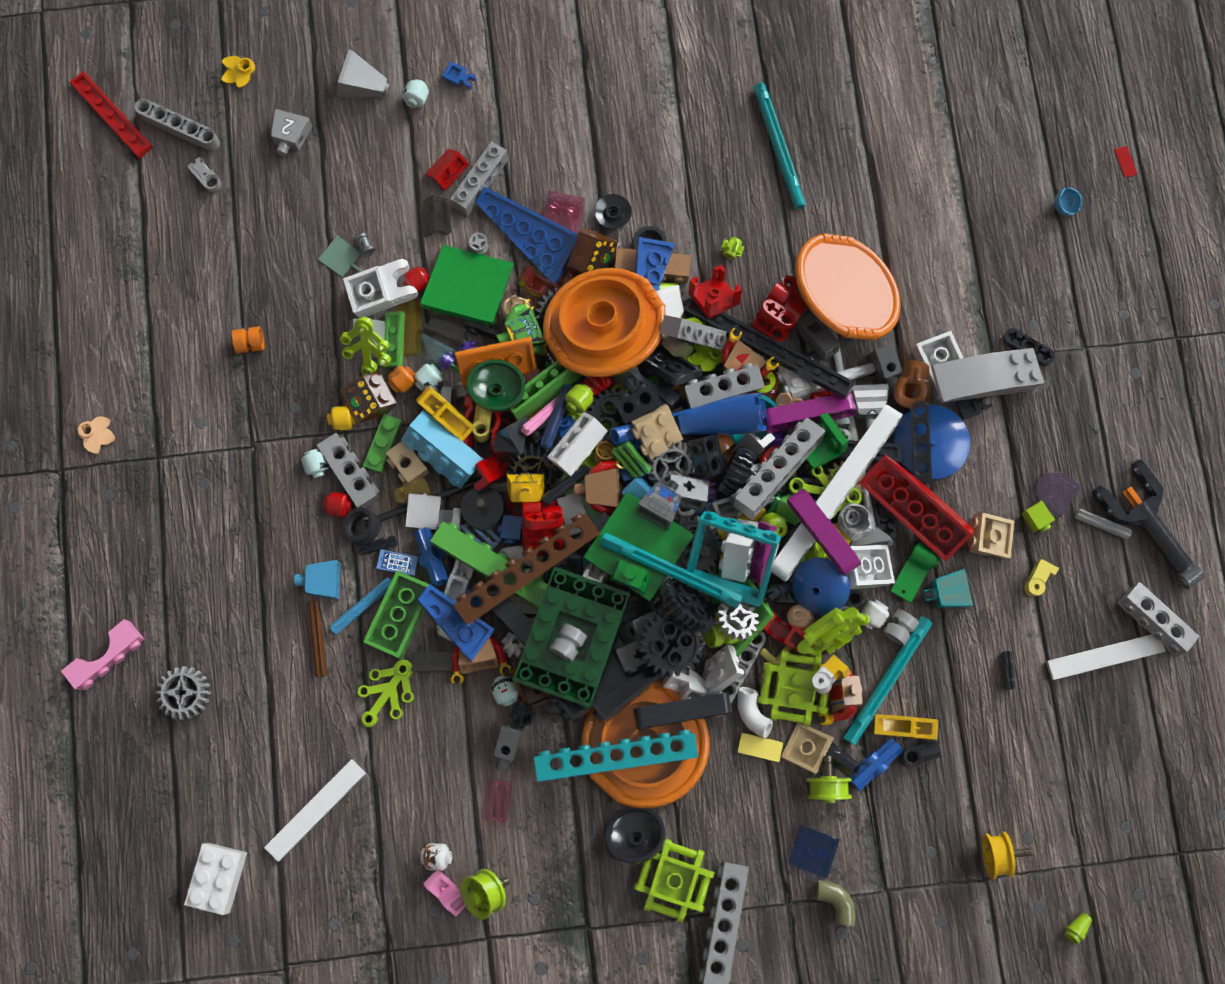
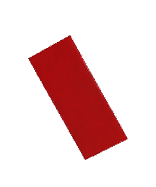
(1126, 161)

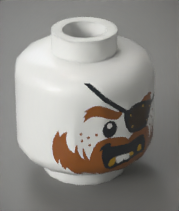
(436, 856)

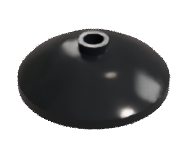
(632, 825)

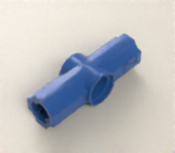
(431, 557)
(876, 763)

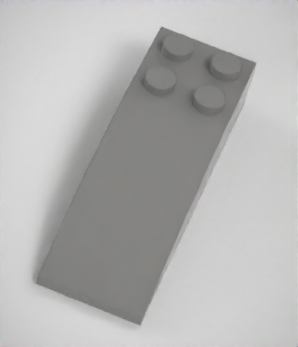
(987, 375)

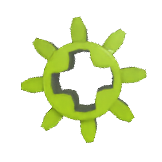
(732, 248)

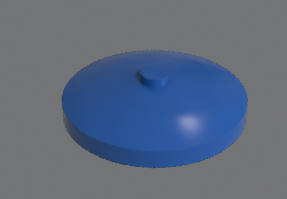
(947, 439)

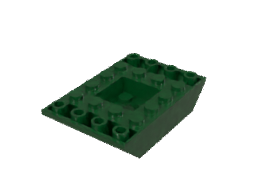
(588, 607)

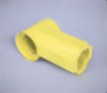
(482, 421)

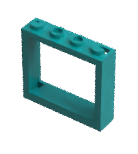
(750, 595)

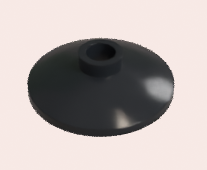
(613, 203)

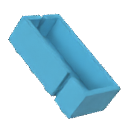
(441, 449)

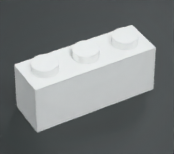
(577, 444)

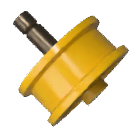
(1000, 856)

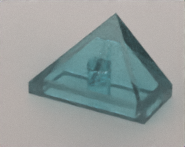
(435, 349)

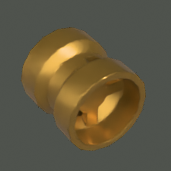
(605, 449)

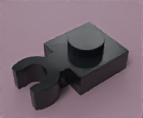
(971, 407)

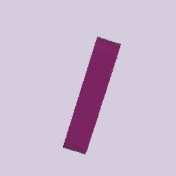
(788, 416)
(823, 532)

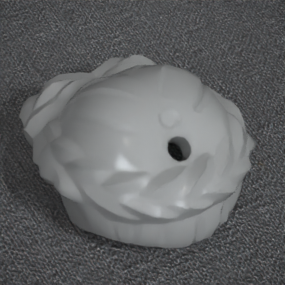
(859, 524)

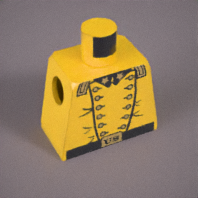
(525, 486)

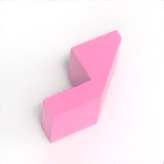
(446, 892)

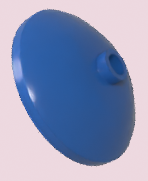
(822, 574)

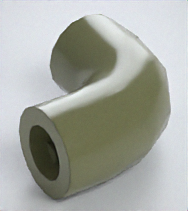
(839, 898)

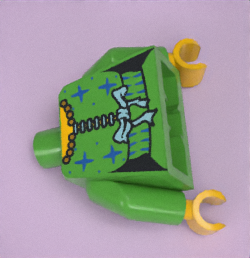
(522, 324)

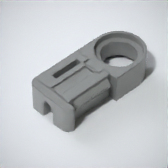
(204, 174)

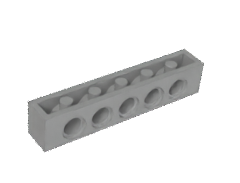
(752, 505)
(729, 936)

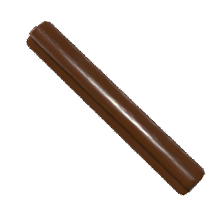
(317, 638)

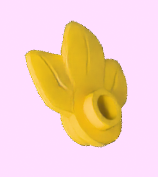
(236, 70)

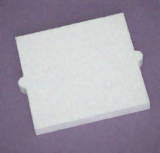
(422, 511)

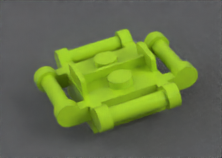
(832, 631)
(793, 688)
(675, 881)

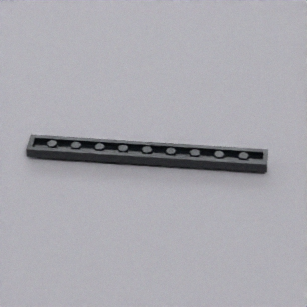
(770, 348)

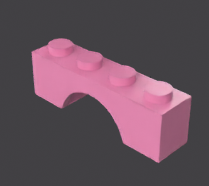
(122, 640)

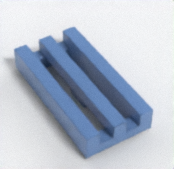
(490, 532)

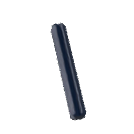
(555, 419)

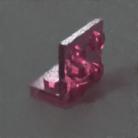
(565, 210)

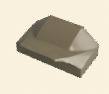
(677, 347)

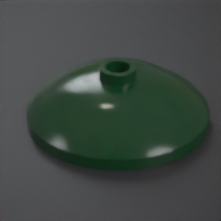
(496, 376)

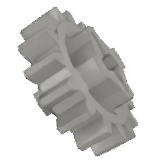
(736, 620)

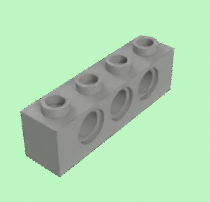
(481, 175)
(692, 332)
(753, 382)
(329, 449)
(1154, 610)

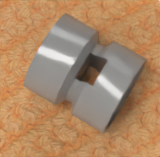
(899, 629)
(568, 642)

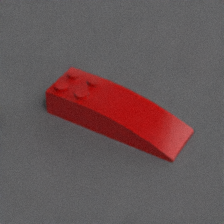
(917, 507)

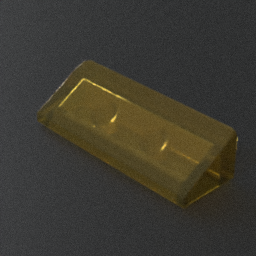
(412, 327)

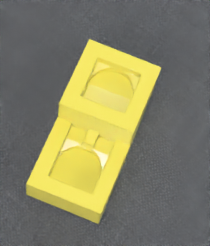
(760, 747)

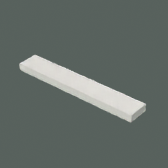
(1104, 656)
(315, 810)

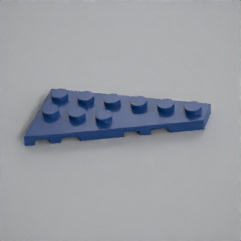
(537, 237)

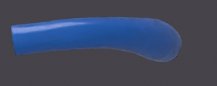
(721, 417)

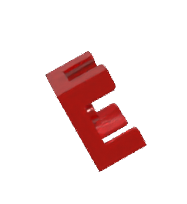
(714, 294)

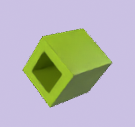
(1038, 517)

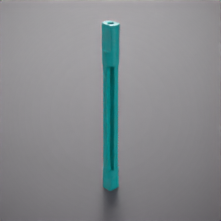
(779, 145)
(671, 570)
(887, 682)

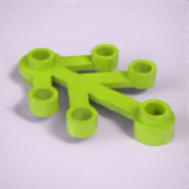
(365, 327)
(825, 482)
(389, 690)

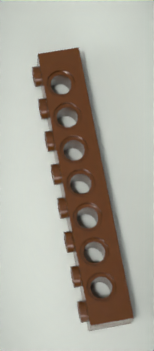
(470, 613)

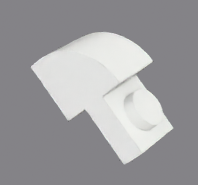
(689, 685)

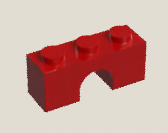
(784, 633)

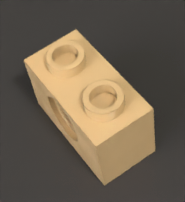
(401, 453)

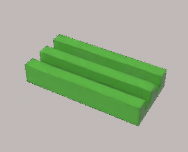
(628, 461)

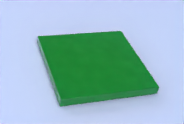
(467, 285)
(645, 535)

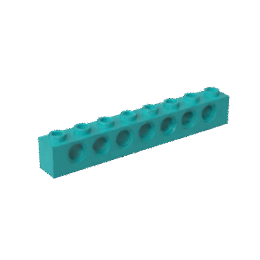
(687, 751)

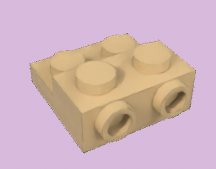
(655, 430)
(991, 535)

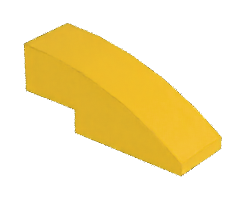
(445, 413)
(906, 727)

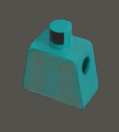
(950, 591)

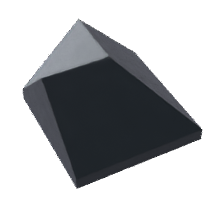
(510, 441)

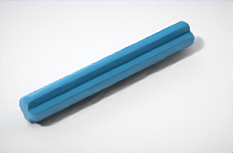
(360, 607)

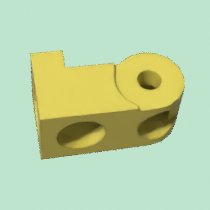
(1036, 582)

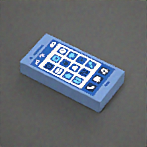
(395, 561)

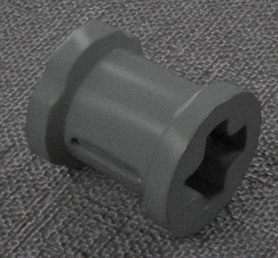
(364, 245)

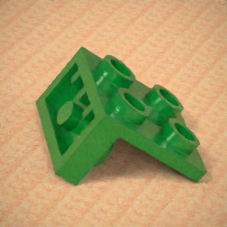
(831, 447)

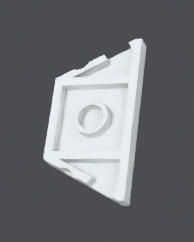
(721, 670)

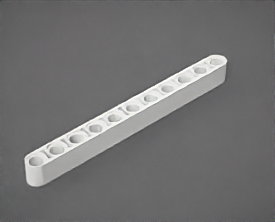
(838, 488)

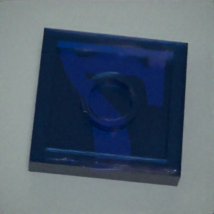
(814, 851)

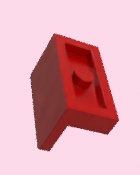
(447, 168)
(491, 471)

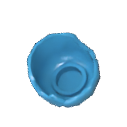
(1068, 201)

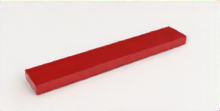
(111, 114)

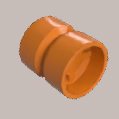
(247, 340)

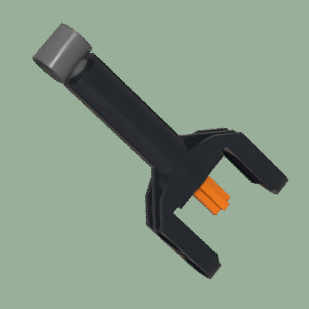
(1146, 515)

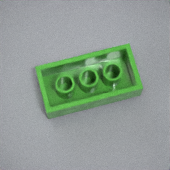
(397, 616)

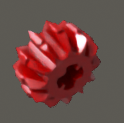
(598, 384)

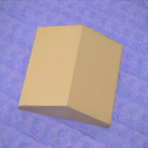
(807, 747)

